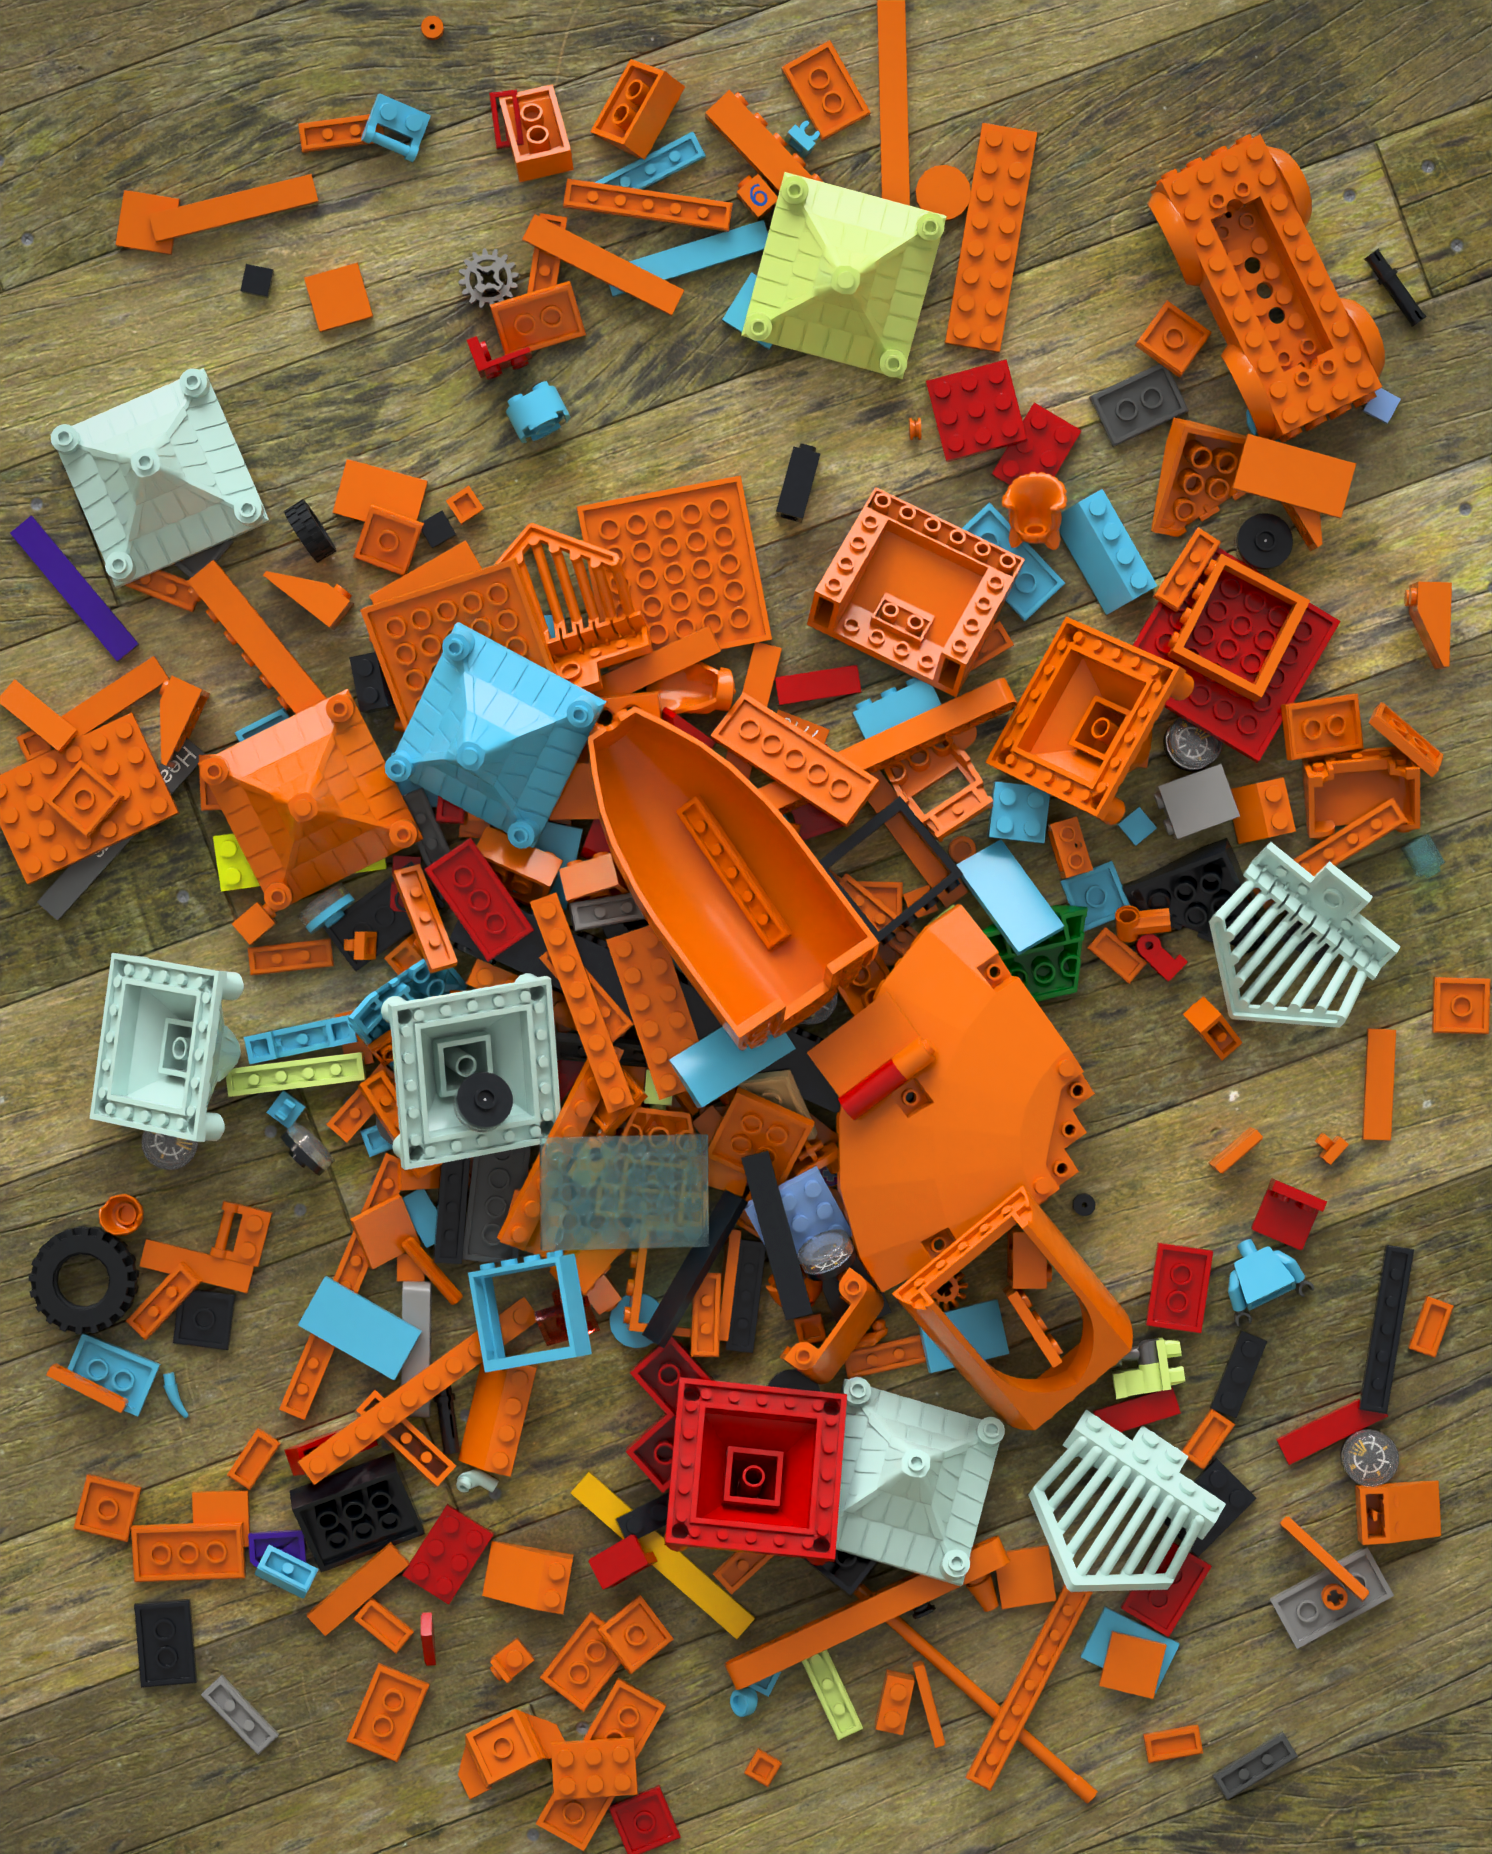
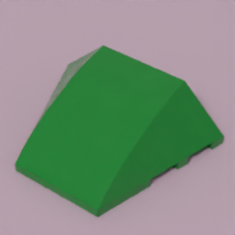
(1052, 965)

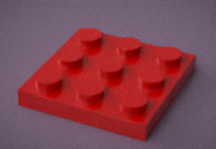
(976, 410)

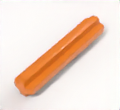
(431, 1270)

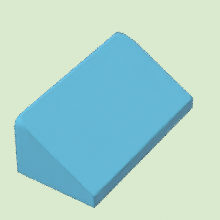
(286, 1571)

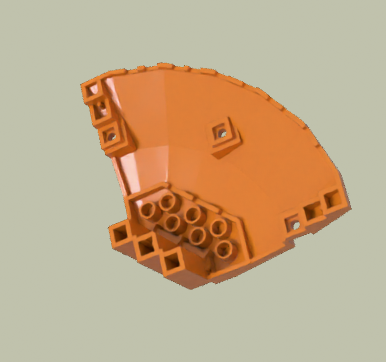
(981, 1114)

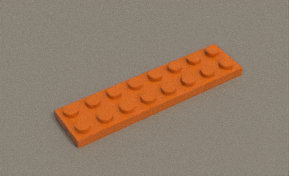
(991, 237)

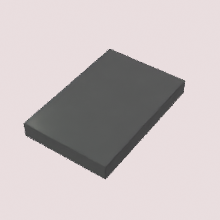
(1138, 404)

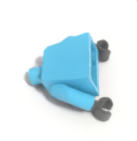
(1262, 1277)

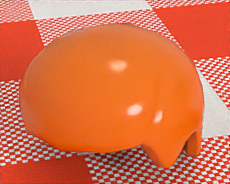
(121, 1215)

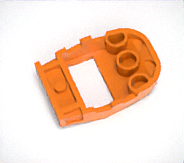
(926, 768)

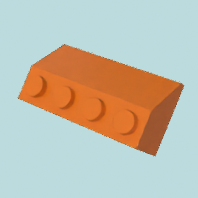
(497, 1418)

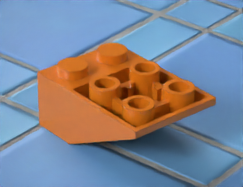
(1398, 1512)

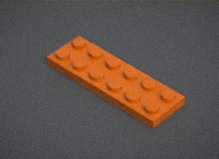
(795, 759)
(654, 1004)
(623, 1714)

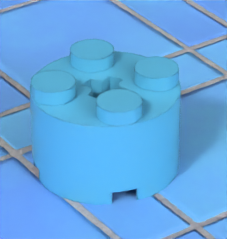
(537, 412)

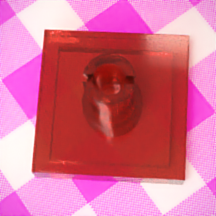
(553, 1324)

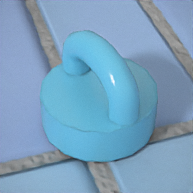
(744, 1701)

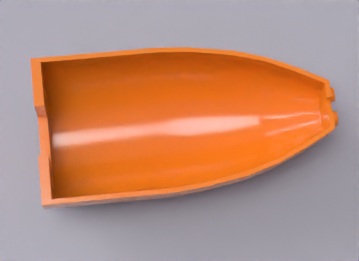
(639, 780)

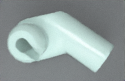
(476, 1478)

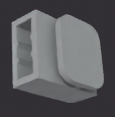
(1196, 802)

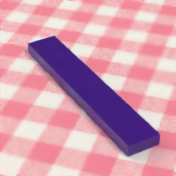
(74, 588)

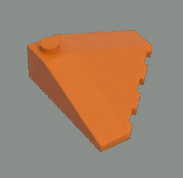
(1195, 475)

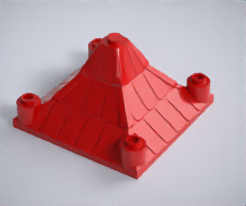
(756, 1470)

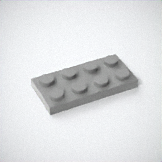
(1306, 1614)

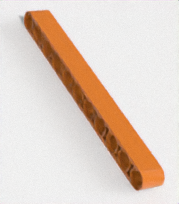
(914, 735)
(856, 1618)

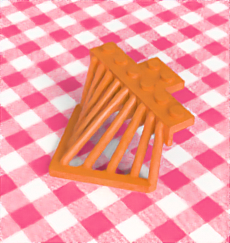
(585, 650)

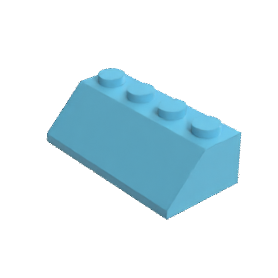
(1105, 552)

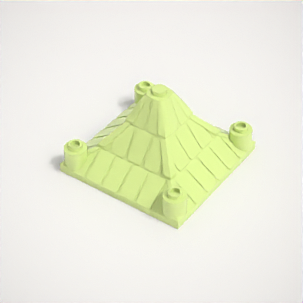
(843, 275)

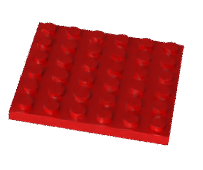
(1237, 635)

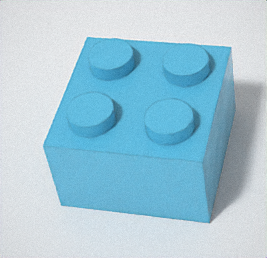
(1018, 813)

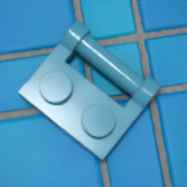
(399, 119)

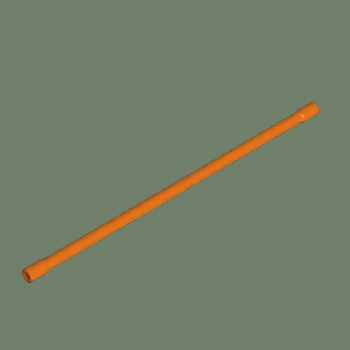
(1073, 1780)

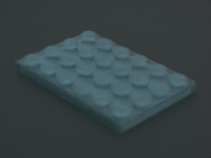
(624, 1192)

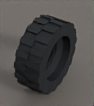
(310, 531)

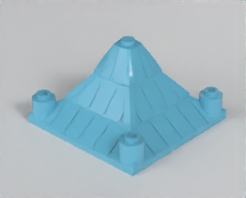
(495, 735)

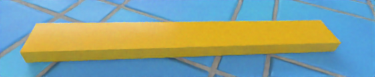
(671, 1564)

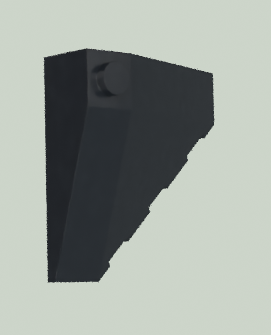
(1195, 890)

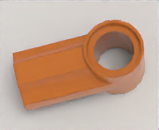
(1133, 923)

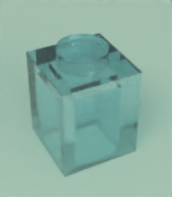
(1423, 856)

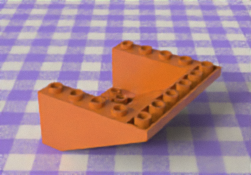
(914, 591)

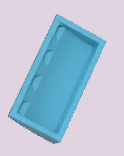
(718, 1065)

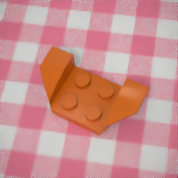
(504, 1749)

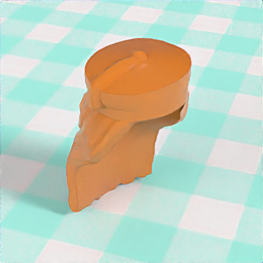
(696, 689)

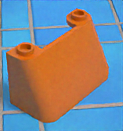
(1355, 782)
(824, 1363)

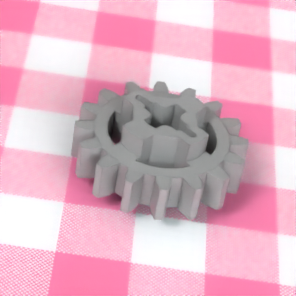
(496, 269)

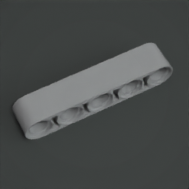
(418, 1312)

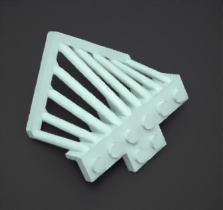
(1324, 905)
(1148, 1470)

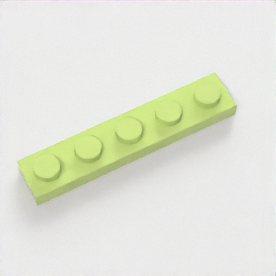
(296, 1074)

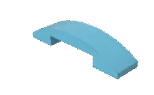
(299, 1039)

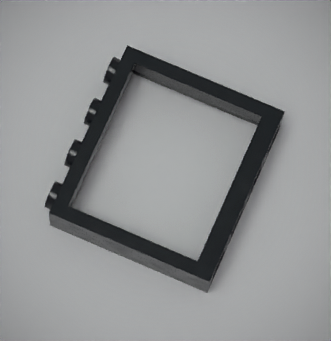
(926, 901)

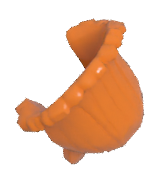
(1035, 509)

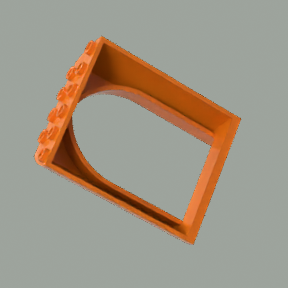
(1105, 1332)

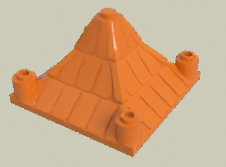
(1087, 718)
(310, 800)

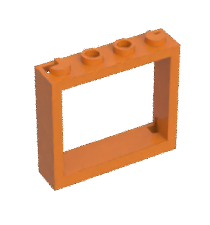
(1255, 690)
(728, 1278)

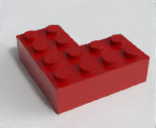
(660, 1377)

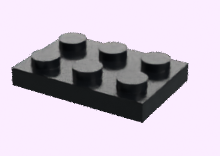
(1228, 1489)

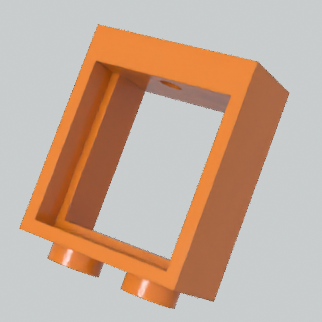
(1063, 837)

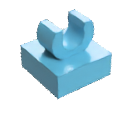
(800, 141)
(286, 1109)

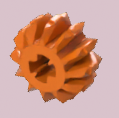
(954, 1291)

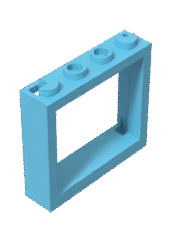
(488, 1318)

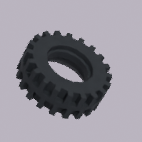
(113, 1256)

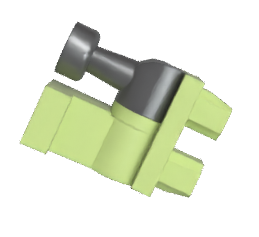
(1152, 1368)

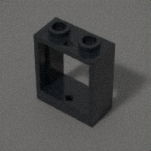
(798, 483)

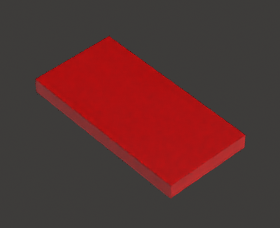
(479, 899)

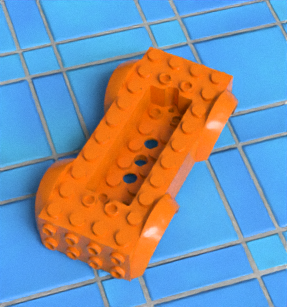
(1258, 207)

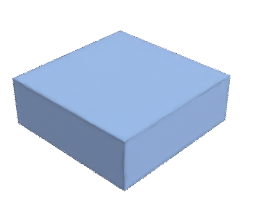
(1382, 406)

